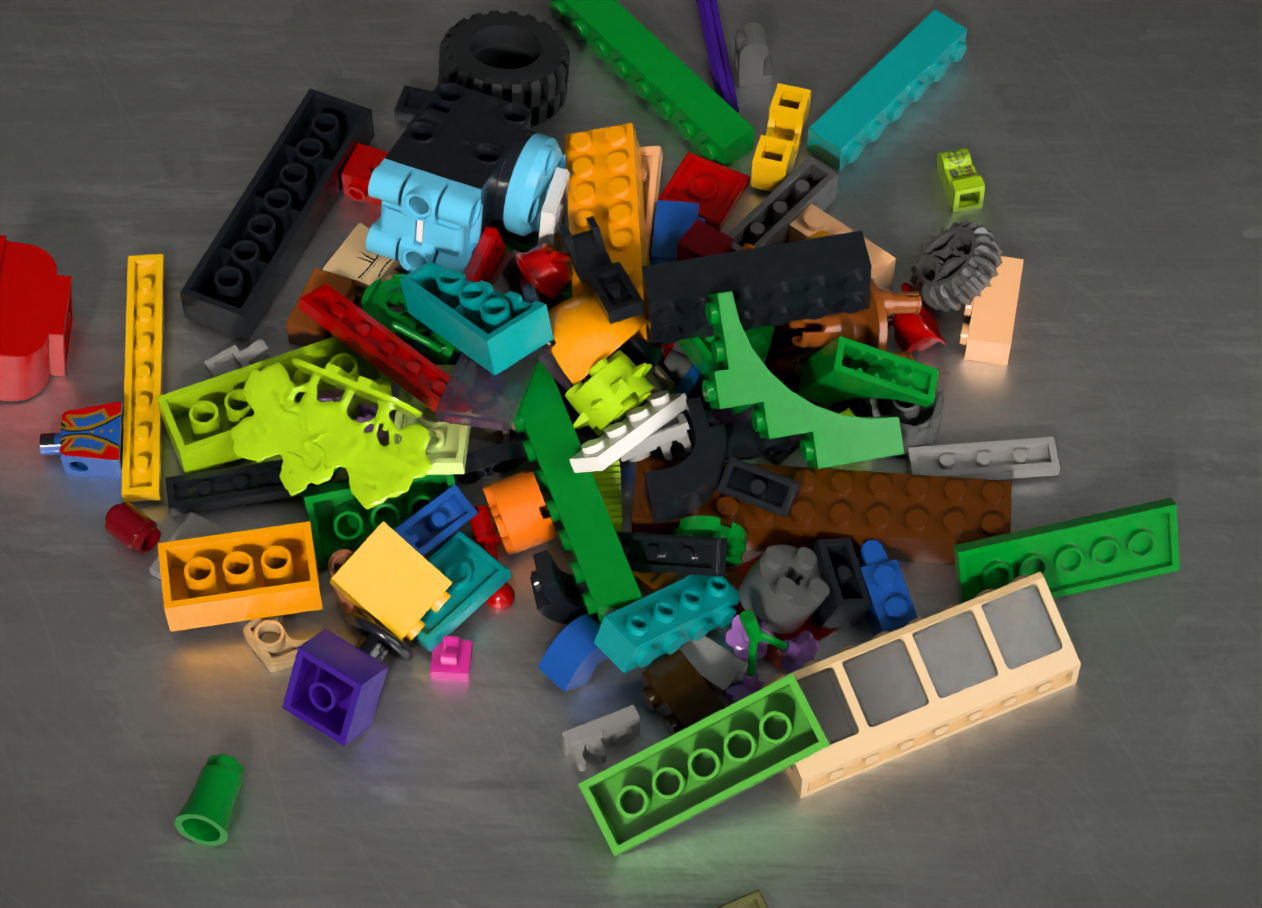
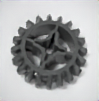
(956, 265)

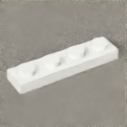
(627, 434)

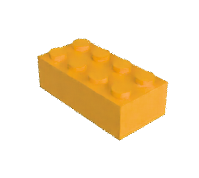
(239, 576)

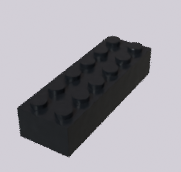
(767, 285)

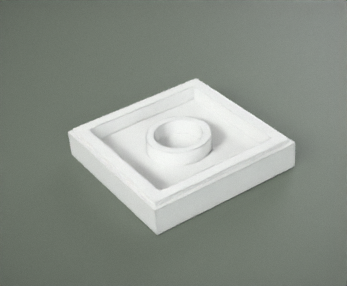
(554, 209)

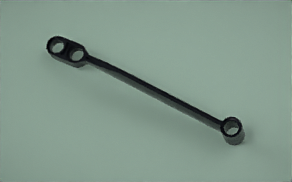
(741, 443)

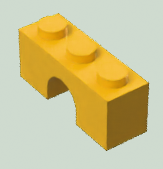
(784, 133)

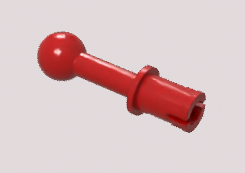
(486, 537)

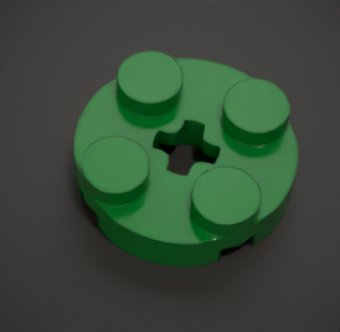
(377, 303)
(710, 527)

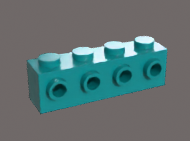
(666, 620)

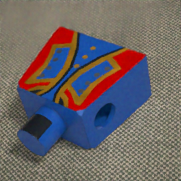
(89, 441)

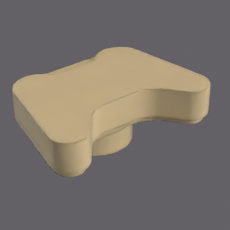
(272, 642)

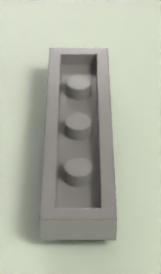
(987, 459)

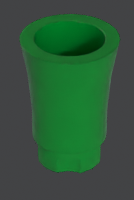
(211, 803)

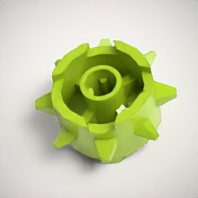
(609, 392)

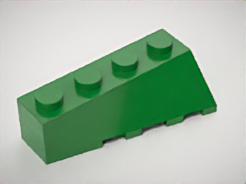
(343, 523)

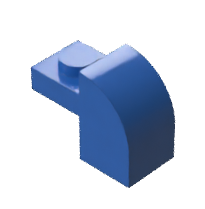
(573, 654)

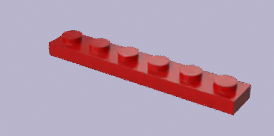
(376, 344)

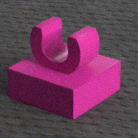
(451, 659)

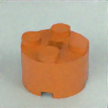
(519, 512)

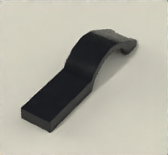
(595, 271)

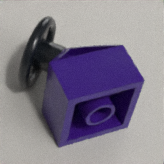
(340, 683)

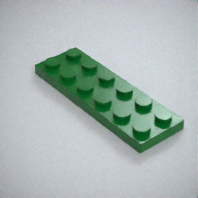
(1075, 552)

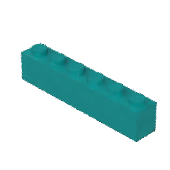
(887, 90)

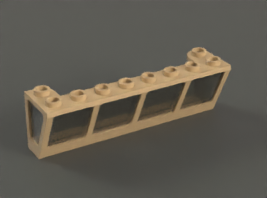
(933, 679)

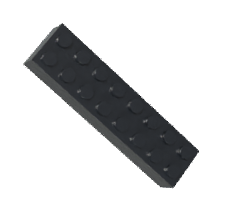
(276, 216)

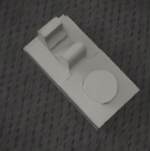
(673, 430)
(599, 734)

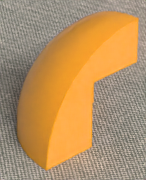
(585, 335)

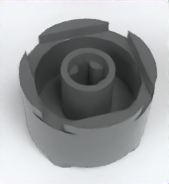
(917, 423)
(783, 588)

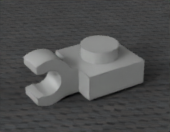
(233, 359)

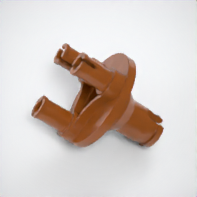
(865, 326)

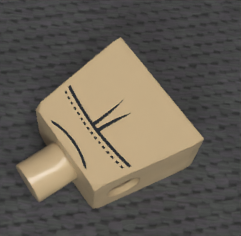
(362, 266)

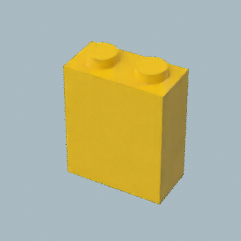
(392, 583)

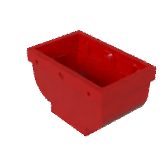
(33, 320)

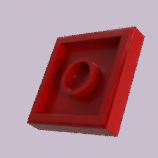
(710, 185)

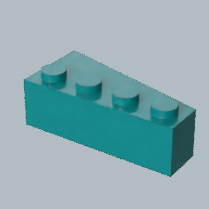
(474, 318)

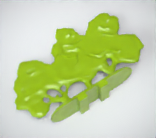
(322, 437)

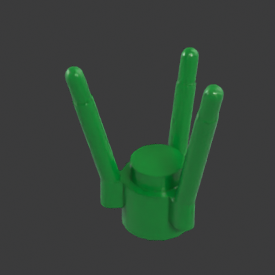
(436, 347)

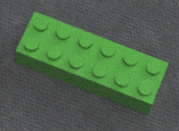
(704, 765)

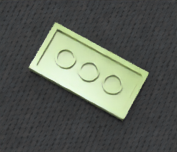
(447, 441)

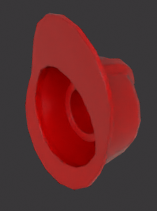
(546, 270)
(916, 330)

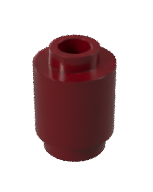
(132, 528)

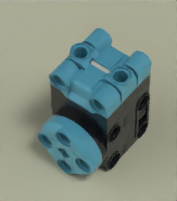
(455, 172)

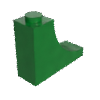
(856, 371)

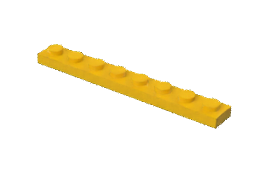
(143, 378)

